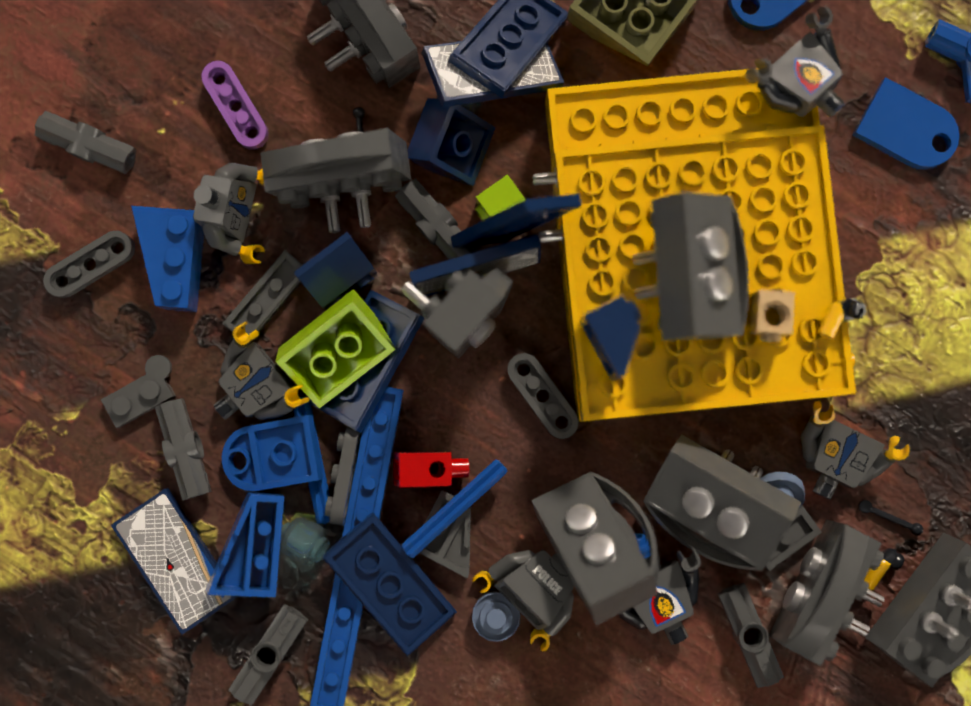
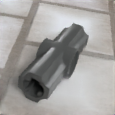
(85, 142)
(431, 218)
(183, 449)
(758, 653)
(256, 670)

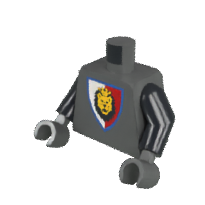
(804, 73)
(676, 596)

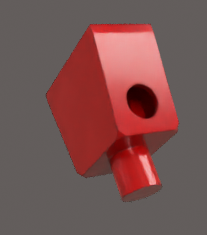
(412, 469)

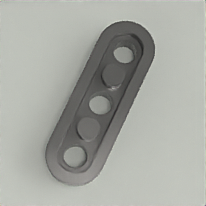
(75, 265)
(556, 403)
(343, 476)

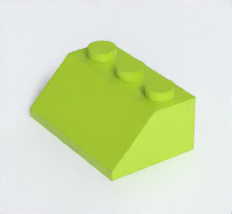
(335, 349)

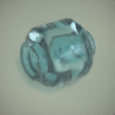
(303, 541)

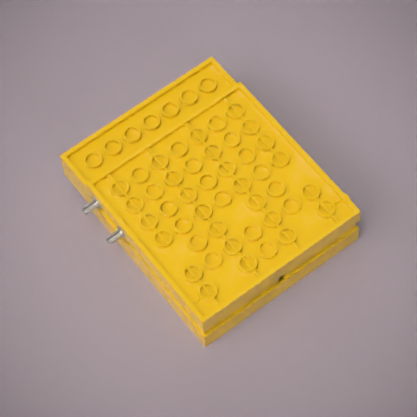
(707, 137)

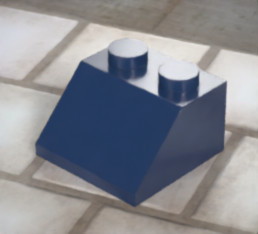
(450, 141)
(336, 272)
(613, 334)

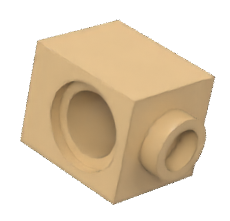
(782, 303)

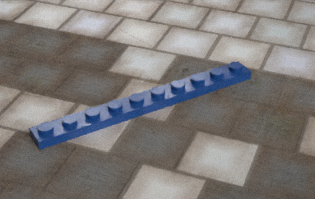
(365, 497)

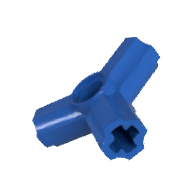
(954, 44)

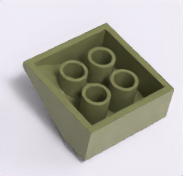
(631, 26)

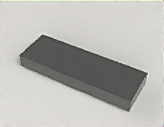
(266, 295)

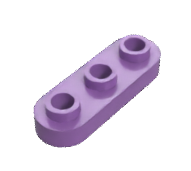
(225, 96)

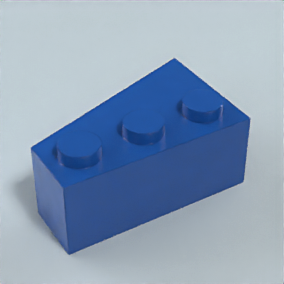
(171, 254)
(252, 549)

